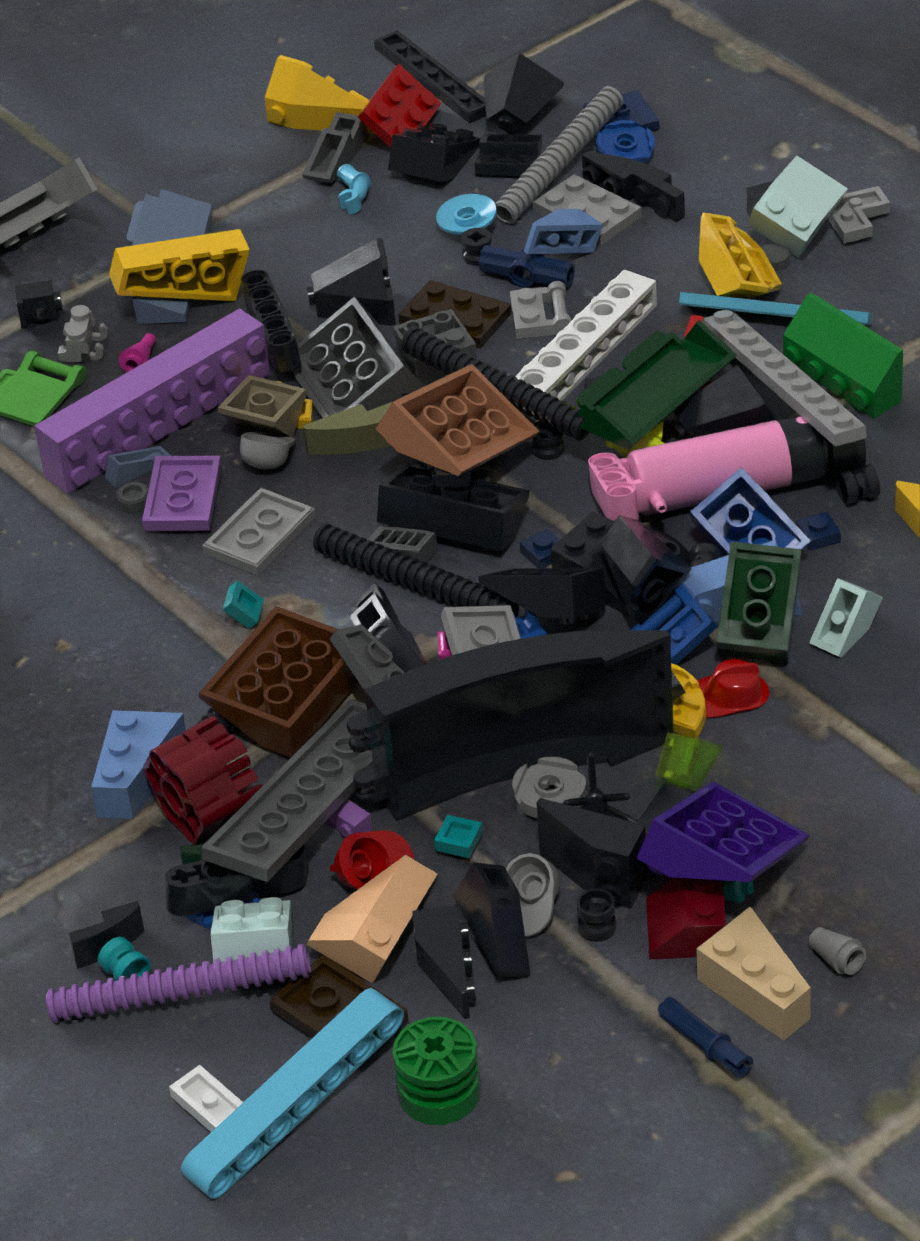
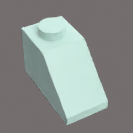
(845, 617)

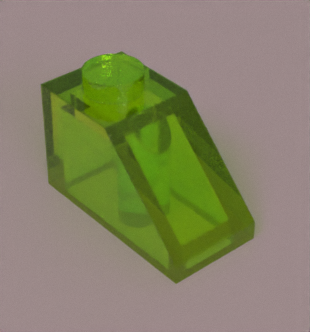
(687, 759)

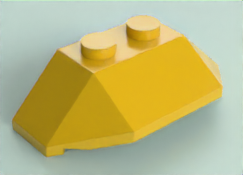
(734, 260)

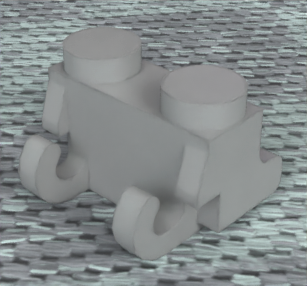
(80, 337)

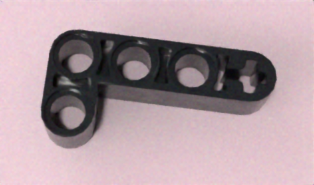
(203, 885)

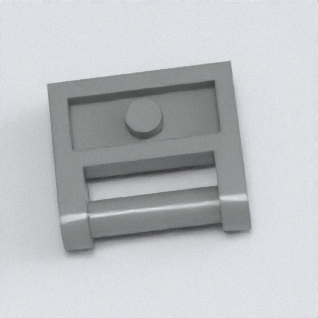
(529, 310)

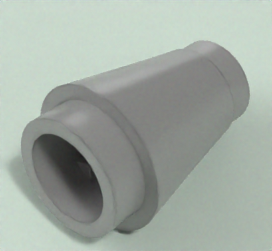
(839, 951)

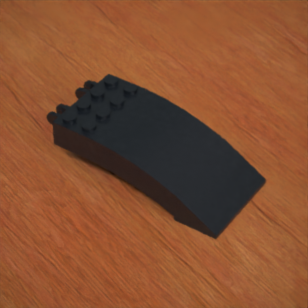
(507, 706)

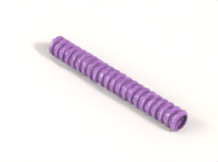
(177, 983)

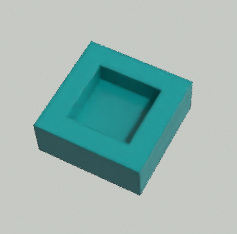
(243, 604)
(458, 836)

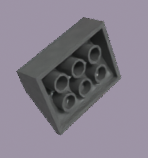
(352, 363)

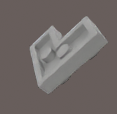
(853, 211)

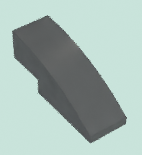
(335, 147)

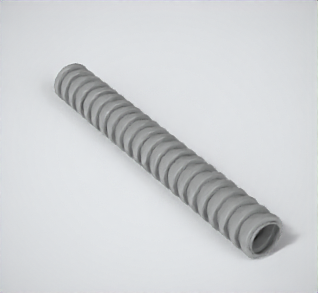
(558, 154)

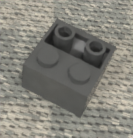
(443, 326)

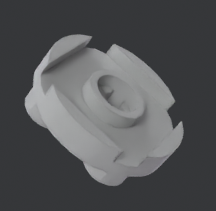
(555, 771)

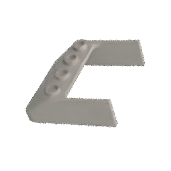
(43, 200)

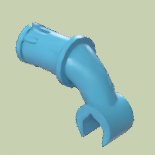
(358, 187)

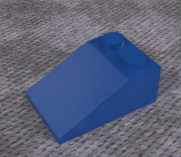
(745, 514)

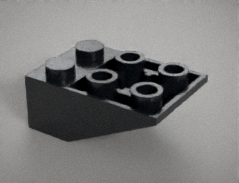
(432, 151)

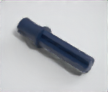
(715, 1045)

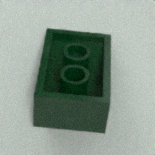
(759, 602)

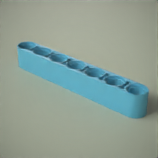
(291, 1093)

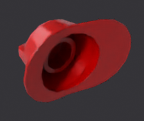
(733, 688)
(367, 855)

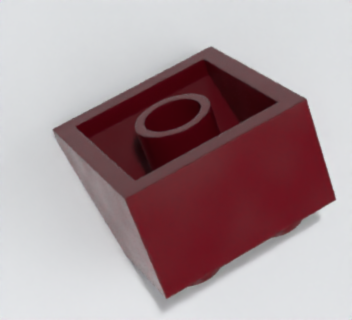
(684, 916)

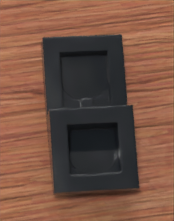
(117, 921)

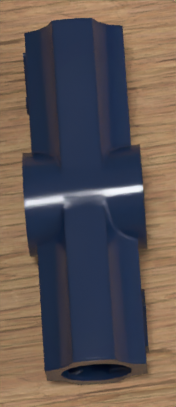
(525, 268)

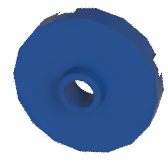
(626, 140)

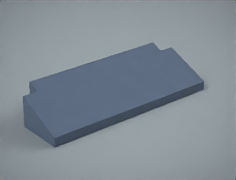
(161, 220)

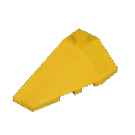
(305, 99)

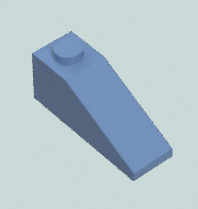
(564, 233)

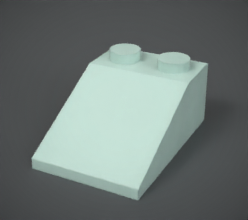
(796, 206)

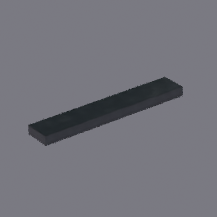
(432, 76)

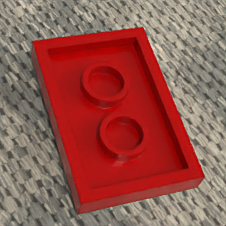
(398, 105)

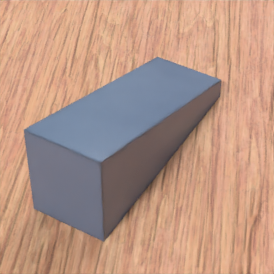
(132, 464)

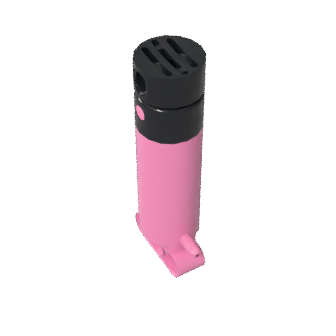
(690, 469)

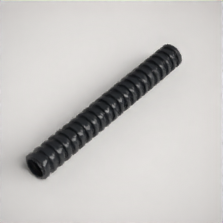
(522, 395)
(405, 570)

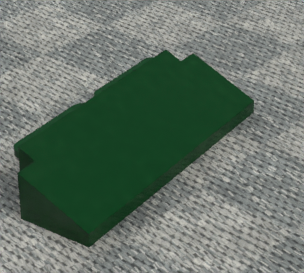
(653, 385)

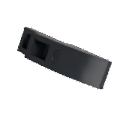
(635, 180)
(379, 618)

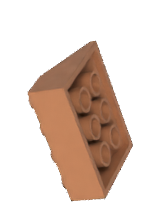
(455, 422)

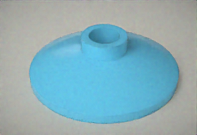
(465, 213)

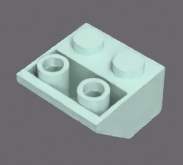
(251, 927)

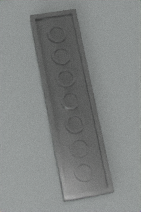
(291, 802)

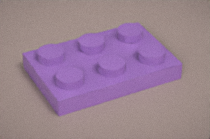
(182, 493)

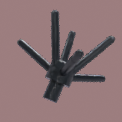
(595, 799)

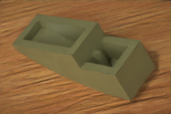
(346, 432)

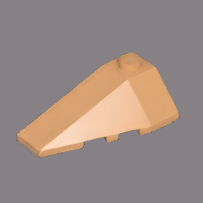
(372, 919)

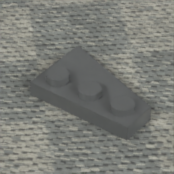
(365, 655)

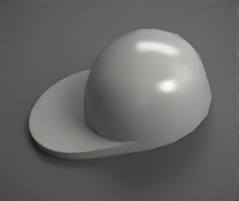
(265, 449)
(537, 887)

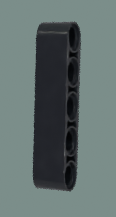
(267, 308)

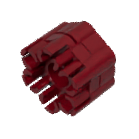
(195, 782)

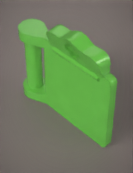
(34, 396)

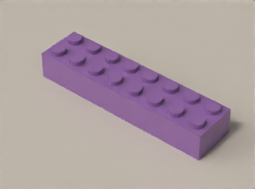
(151, 400)

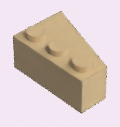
(755, 975)

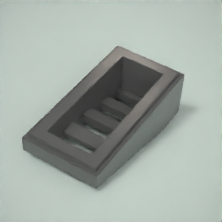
(412, 542)

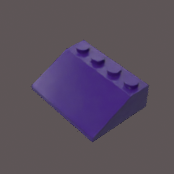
(717, 838)

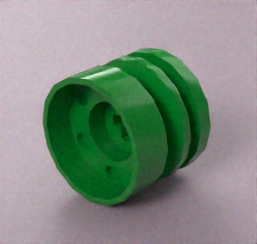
(437, 1070)

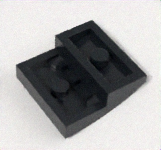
(507, 154)

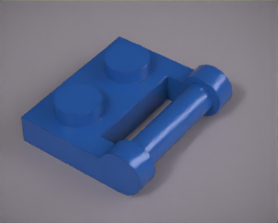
(686, 628)

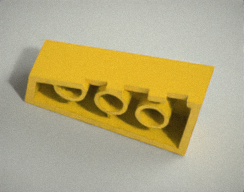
(182, 267)

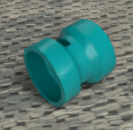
(121, 959)

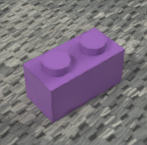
(350, 819)

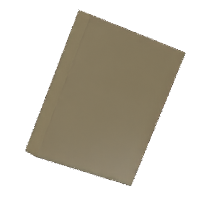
(265, 405)

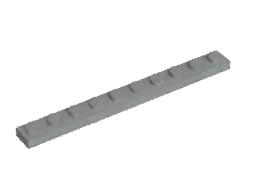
(786, 379)

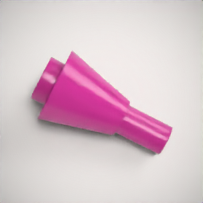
(137, 354)

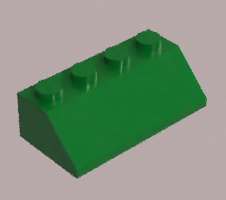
(845, 356)

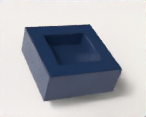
(820, 530)
(538, 548)

